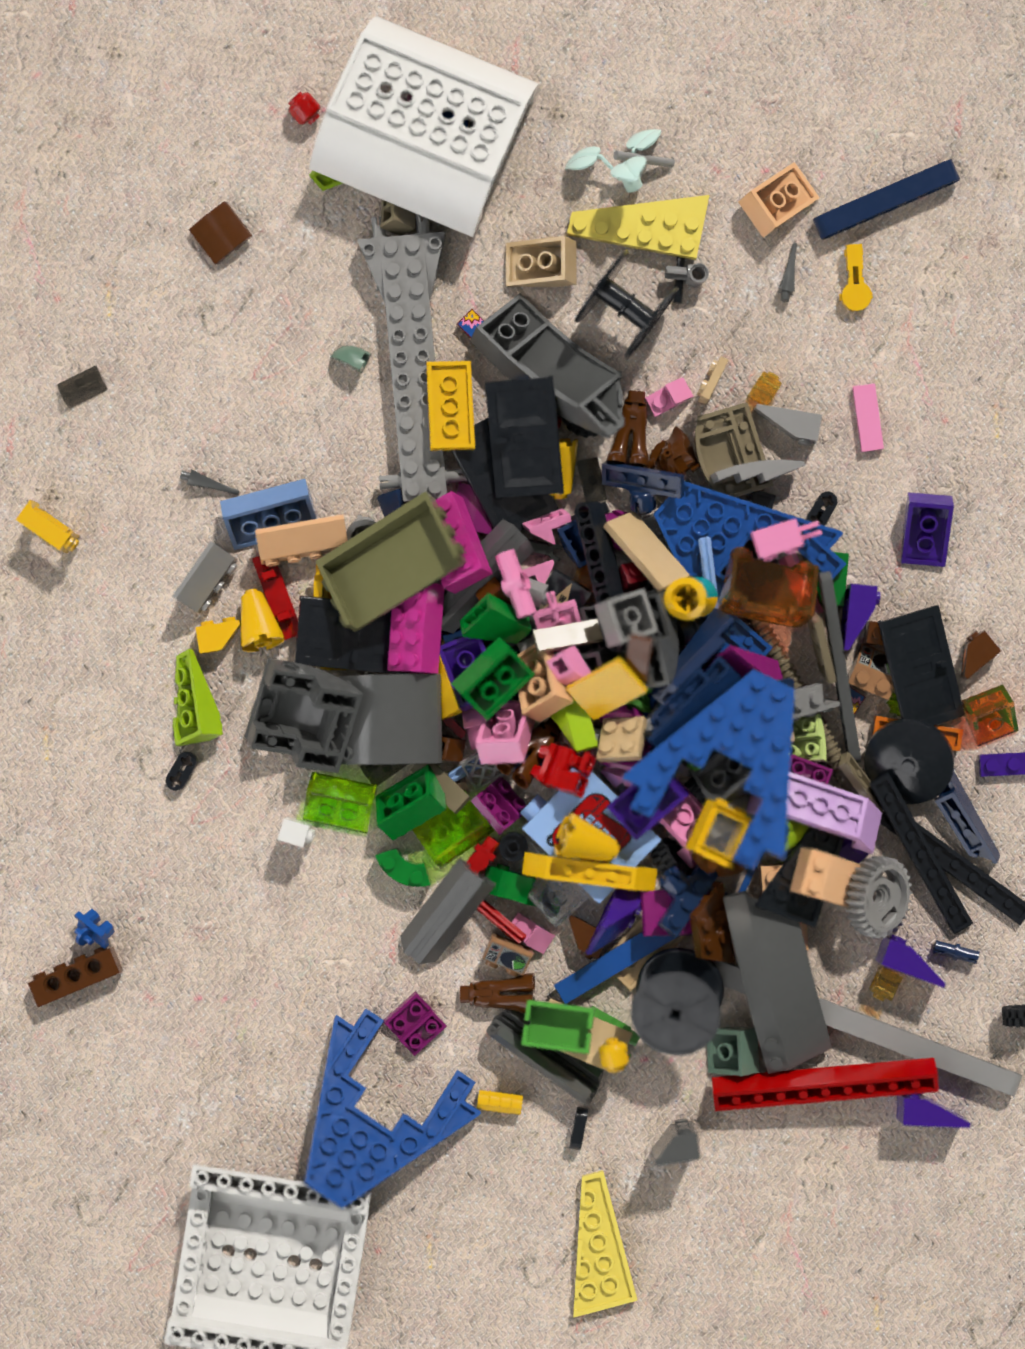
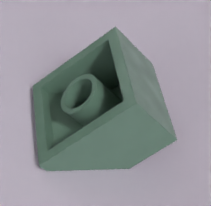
(733, 1051)

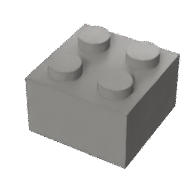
(625, 616)

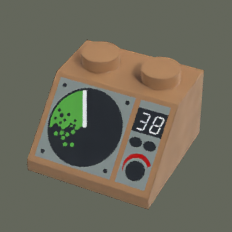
(871, 672)
(507, 954)

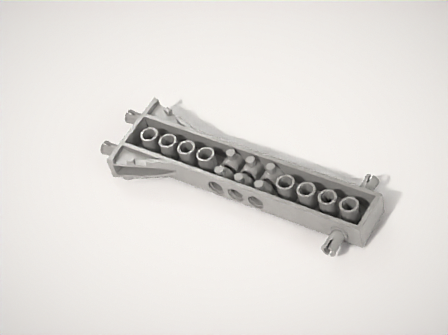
(406, 277)

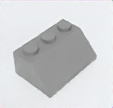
(205, 578)

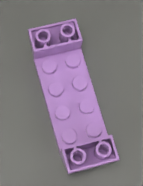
(830, 811)

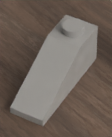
(794, 423)

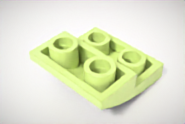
(809, 739)

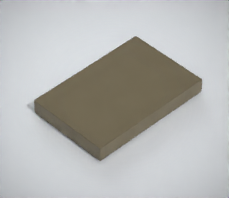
(821, 648)

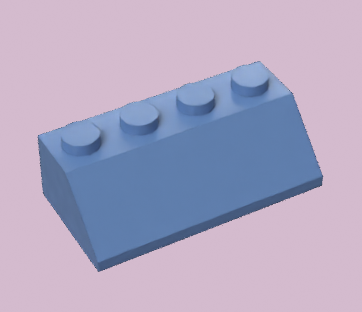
(266, 509)

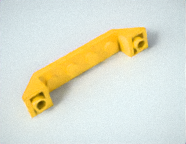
(589, 872)

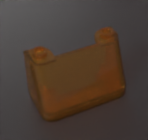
(769, 590)

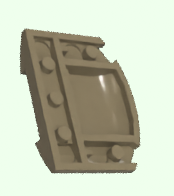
(728, 440)

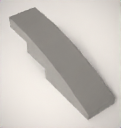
(764, 470)

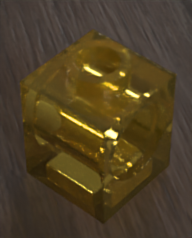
(765, 388)
(885, 984)

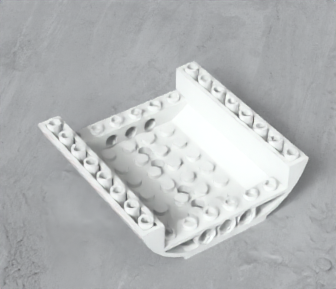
(408, 148)
(265, 1299)

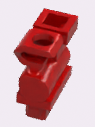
(557, 769)
(480, 858)

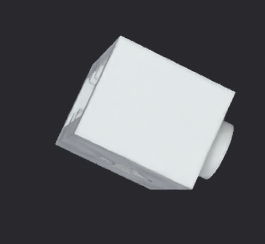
(296, 832)

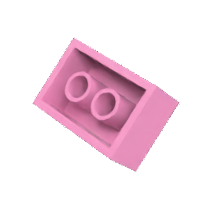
(505, 735)

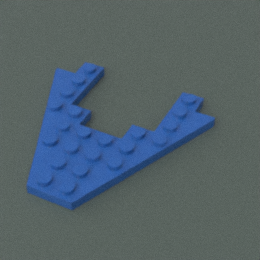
(729, 526)
(749, 726)
(353, 1150)

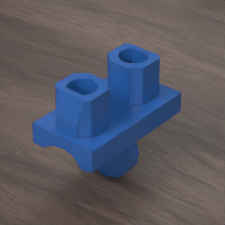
(88, 930)

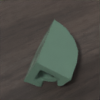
(352, 356)

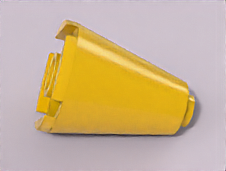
(568, 460)
(258, 623)
(584, 841)

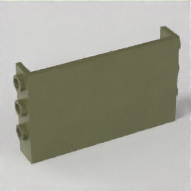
(390, 562)

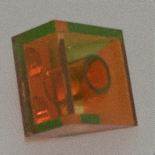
(990, 715)

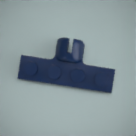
(642, 484)
(685, 895)

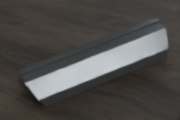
(500, 539)
(445, 913)
(567, 1072)

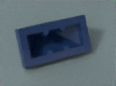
(572, 543)

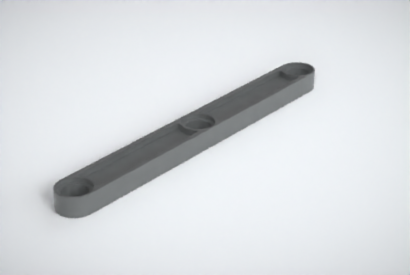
(839, 664)

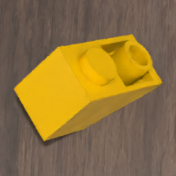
(217, 636)

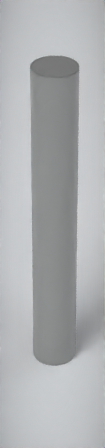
(652, 160)

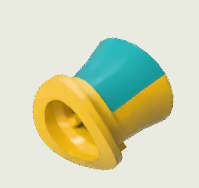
(690, 598)

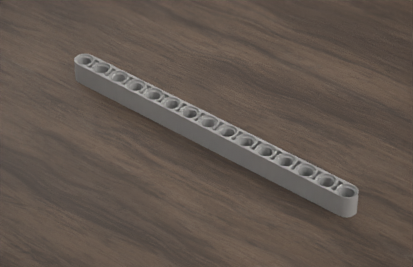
(900, 1040)

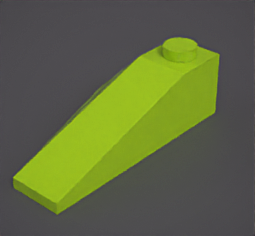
(197, 712)
(576, 727)

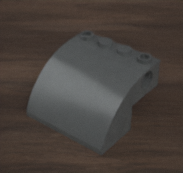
(665, 643)
(303, 714)
(396, 720)

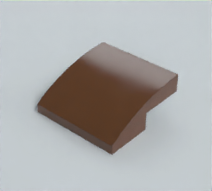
(220, 232)

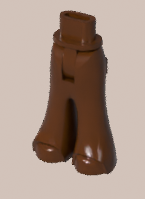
(635, 420)
(541, 735)
(487, 993)

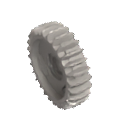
(886, 913)

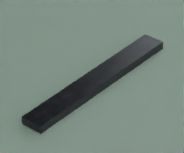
(920, 853)
(971, 876)

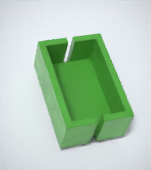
(558, 1026)

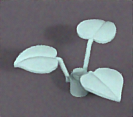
(629, 170)

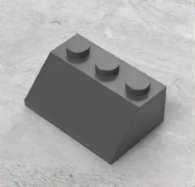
(677, 1144)

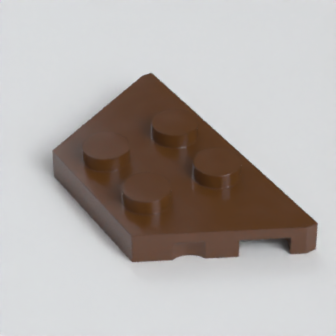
(711, 927)

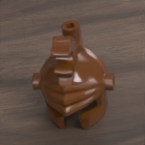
(674, 455)

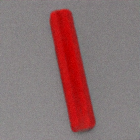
(501, 922)

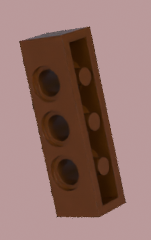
(44, 993)

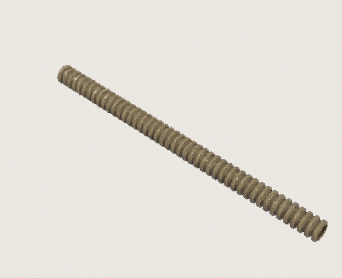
(777, 653)

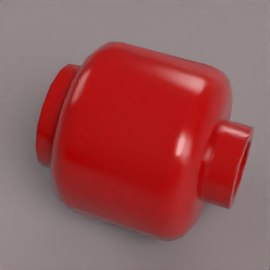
(304, 108)

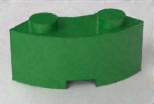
(403, 870)
(510, 884)

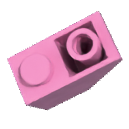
(568, 666)

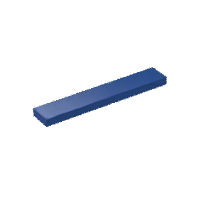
(608, 965)

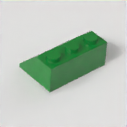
(493, 678)
(409, 803)

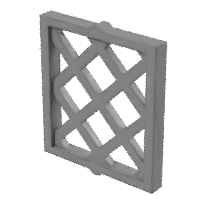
(463, 763)

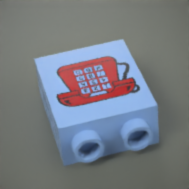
(546, 817)

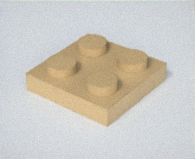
(715, 372)
(622, 739)

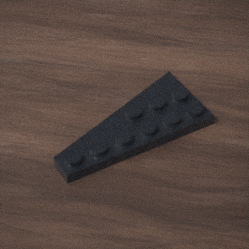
(777, 895)

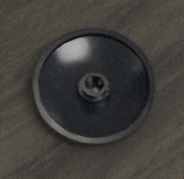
(914, 756)

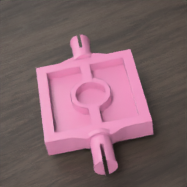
(556, 614)

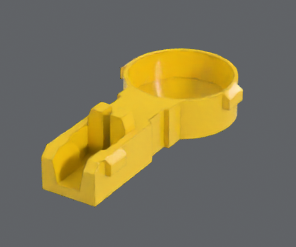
(855, 296)

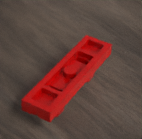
(277, 598)

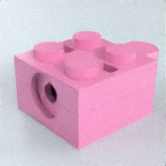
(781, 538)

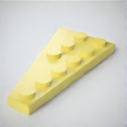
(658, 227)
(601, 1263)

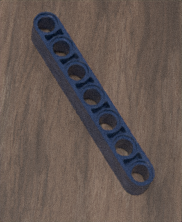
(886, 199)

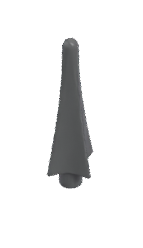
(788, 282)
(197, 479)

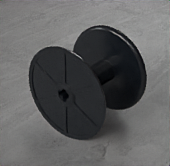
(625, 304)
(677, 1002)

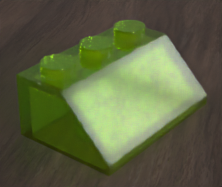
(339, 802)
(452, 834)

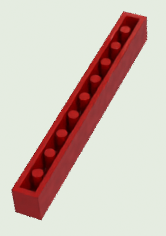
(825, 1084)

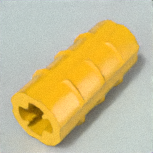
(499, 1102)

